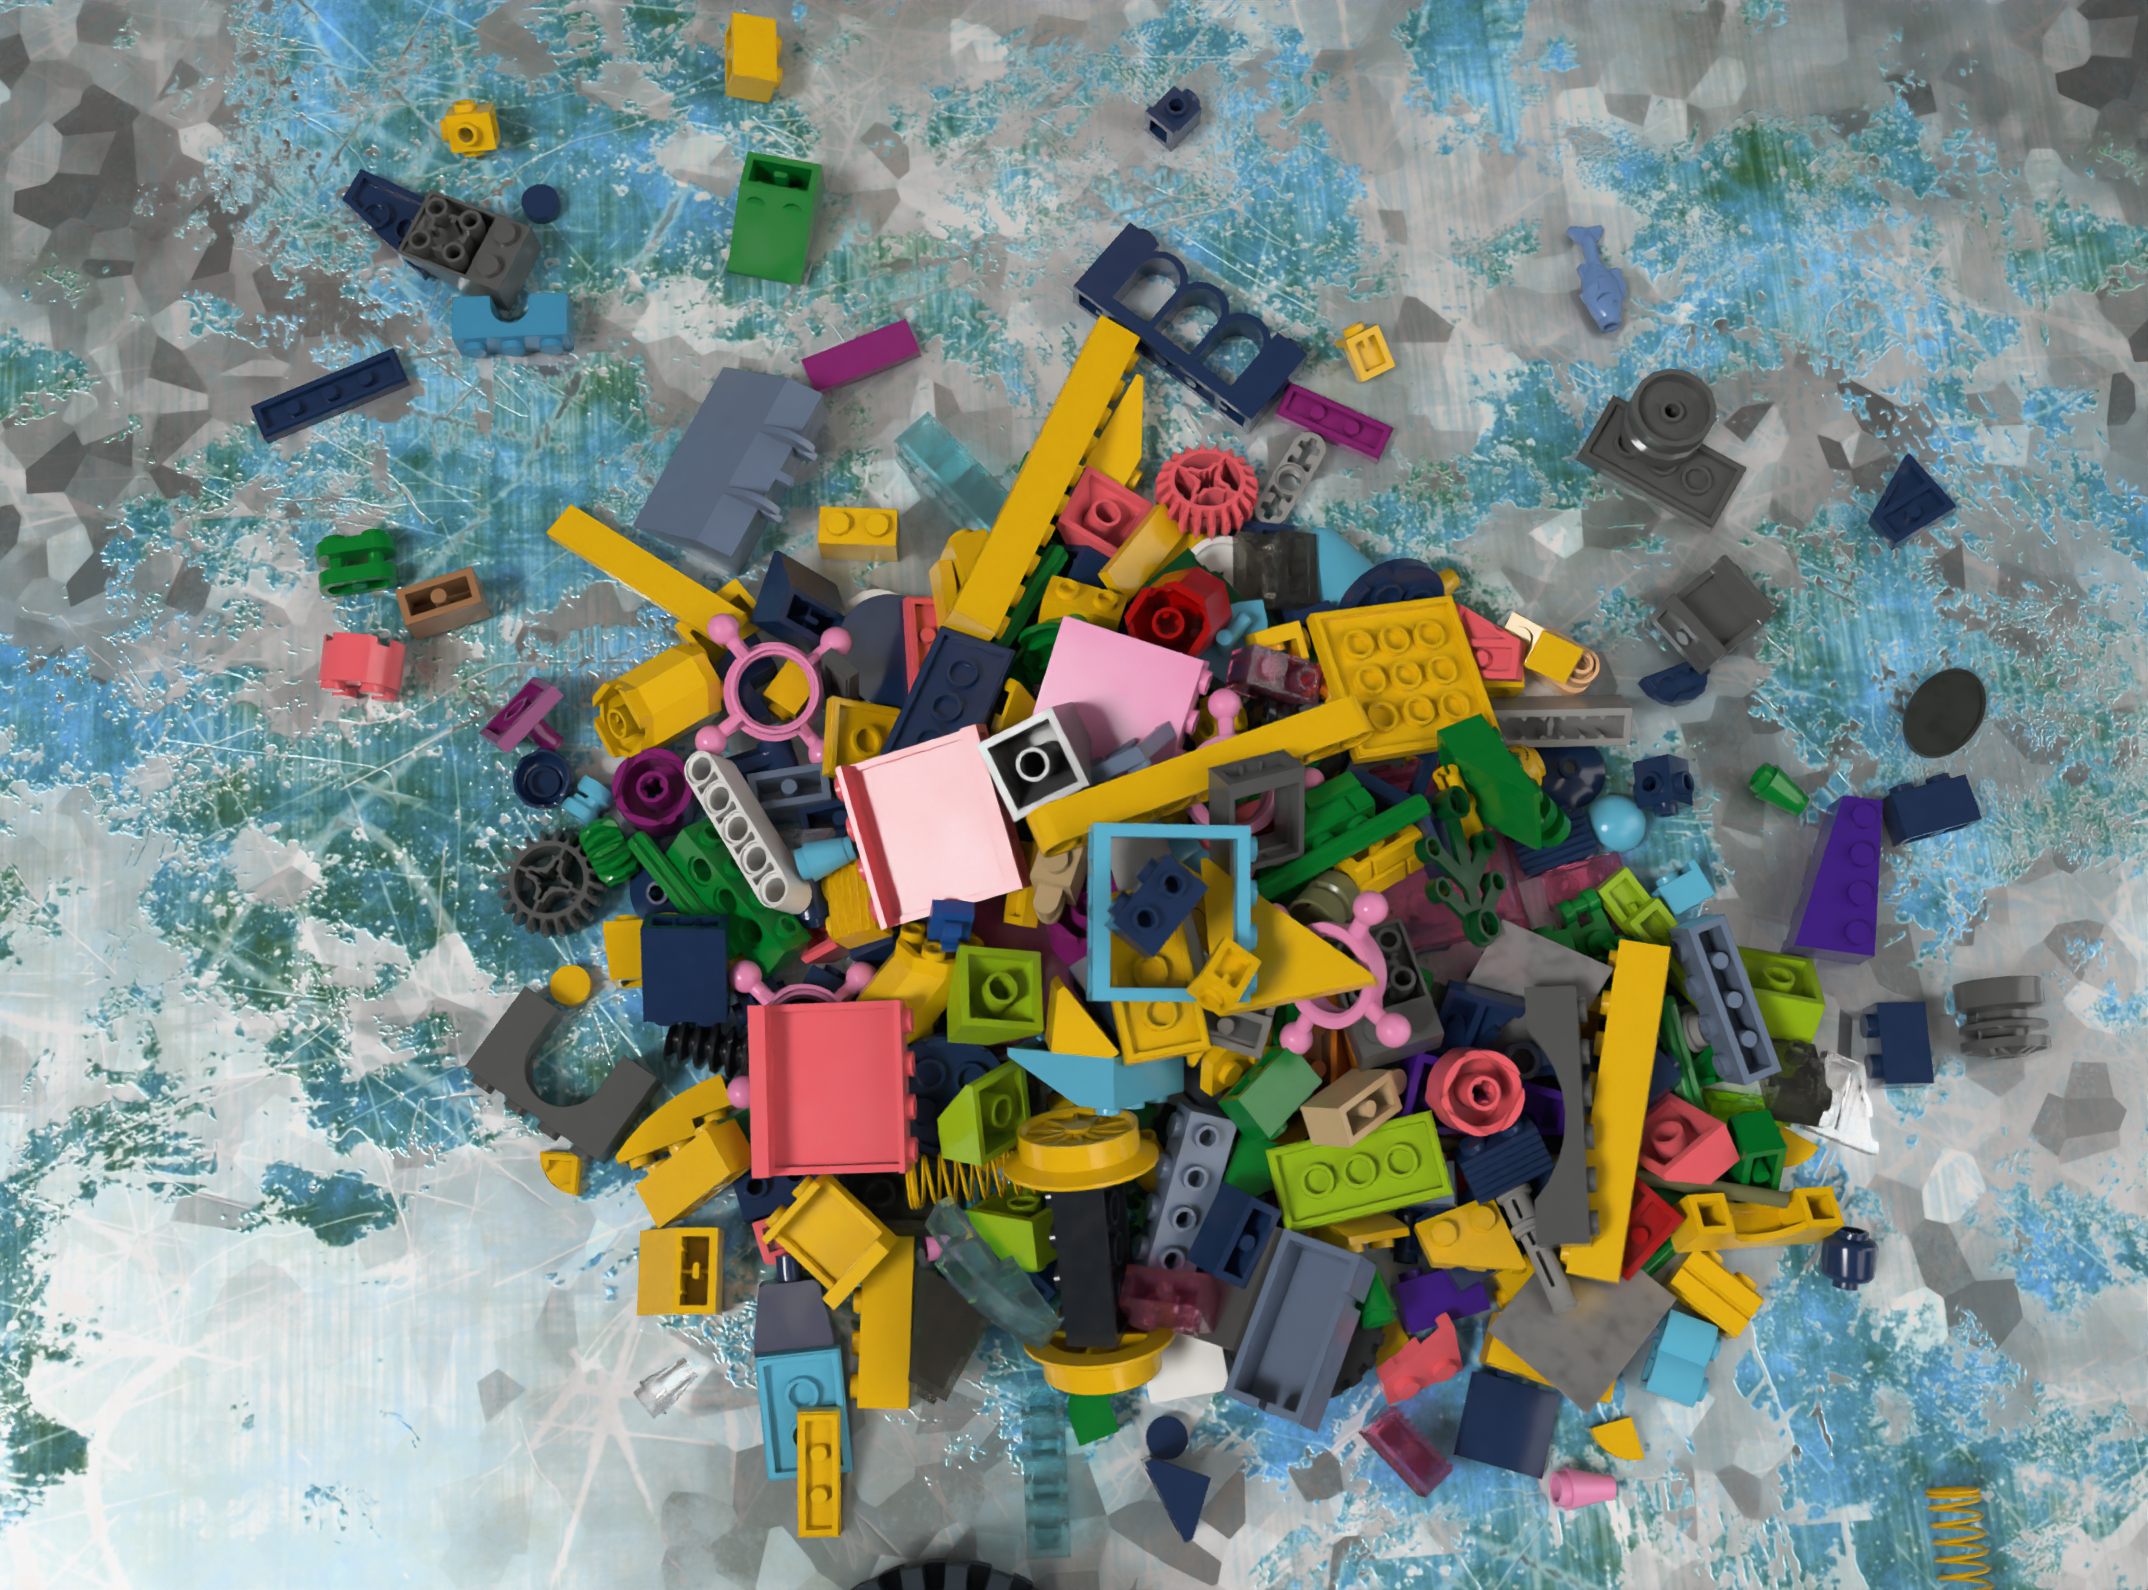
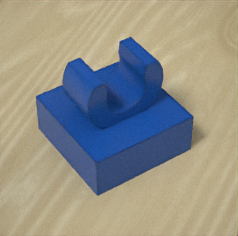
(950, 923)

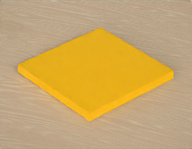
(1406, 669)

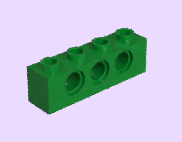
(760, 933)

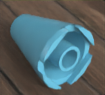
(1337, 565)

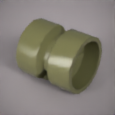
(1325, 899)

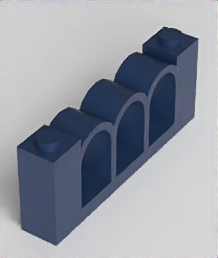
(1136, 256)

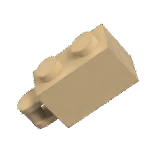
(1058, 882)
(1353, 1106)

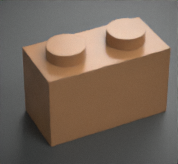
(443, 603)

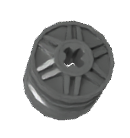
(2001, 1016)

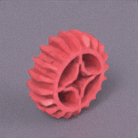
(1206, 482)

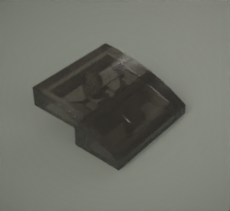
(1276, 569)

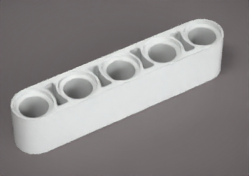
(747, 832)

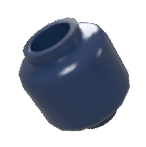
(1849, 1258)

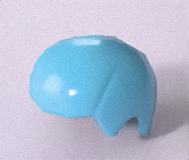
(1616, 823)

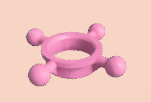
(724, 630)
(1225, 706)
(746, 977)
(1391, 1028)

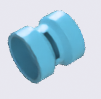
(587, 801)

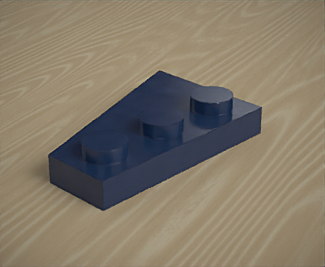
(384, 209)

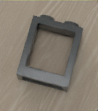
(1252, 776)

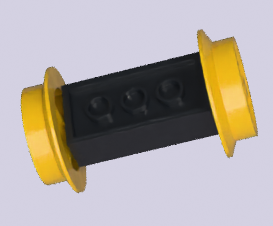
(1083, 1170)

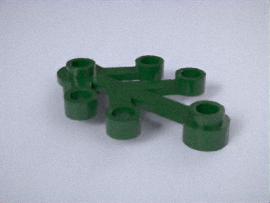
(1478, 915)

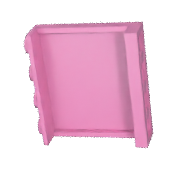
(1123, 687)

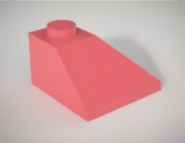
(1101, 513)
(1685, 1143)

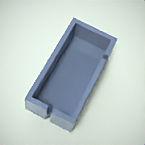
(1300, 1329)

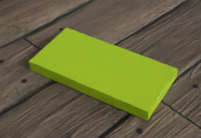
(1382, 1172)

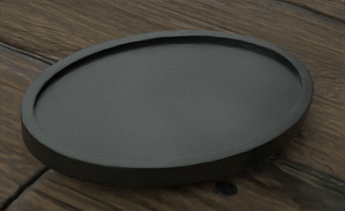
(1944, 713)

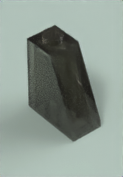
(942, 1337)

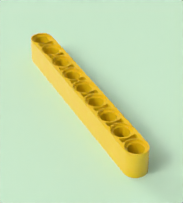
(1185, 779)

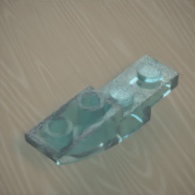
(992, 1286)

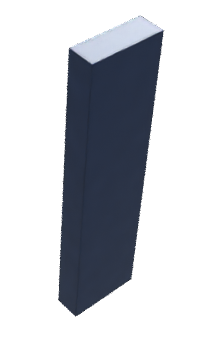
(330, 395)

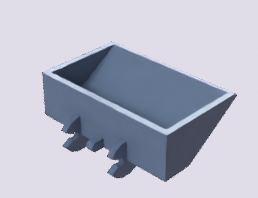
(734, 467)

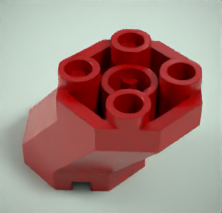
(1181, 611)

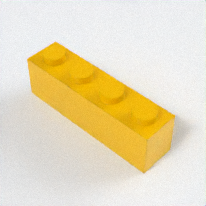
(885, 1330)

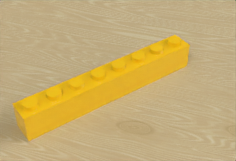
(1621, 1100)

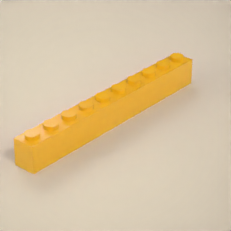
(1042, 481)

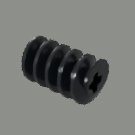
(708, 1047)

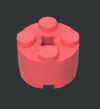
(361, 665)
(1491, 1074)

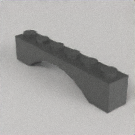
(1564, 1203)

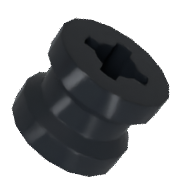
(1266, 711)

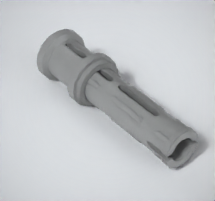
(1547, 1267)

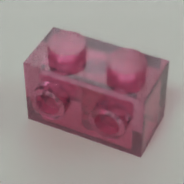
(1170, 1300)

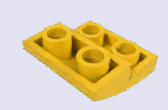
(1350, 1235)

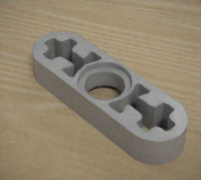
(1285, 467)

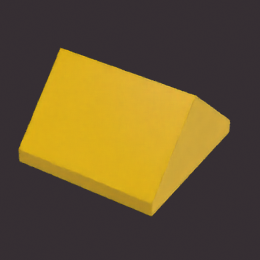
(1072, 1028)

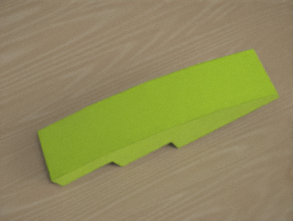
(1641, 917)

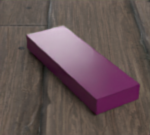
(861, 357)
(1333, 423)

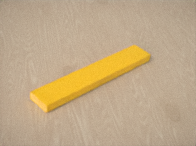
(640, 571)

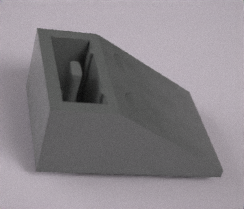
(471, 248)
(1404, 994)

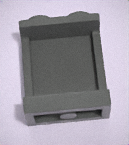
(1712, 614)

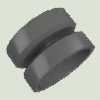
(1667, 418)

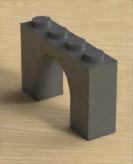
(507, 1064)

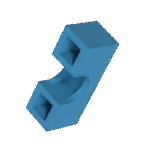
(544, 327)

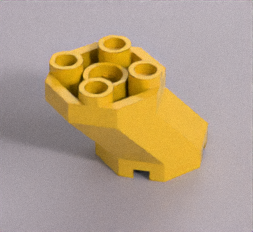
(658, 701)
(916, 974)

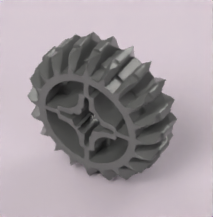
(546, 898)

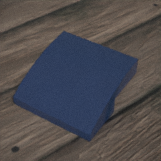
(1506, 1424)

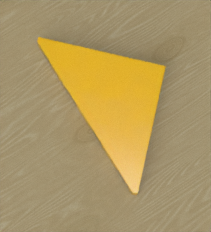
(1293, 958)

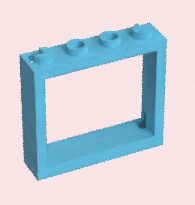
(1100, 899)

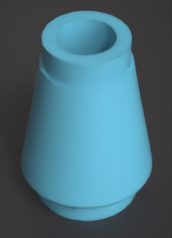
(824, 856)

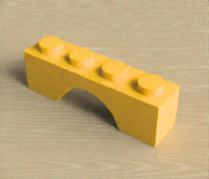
(1723, 1225)

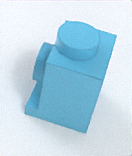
(1683, 889)

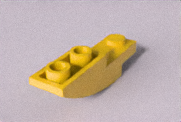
(676, 1122)

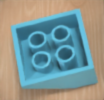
(1102, 1081)

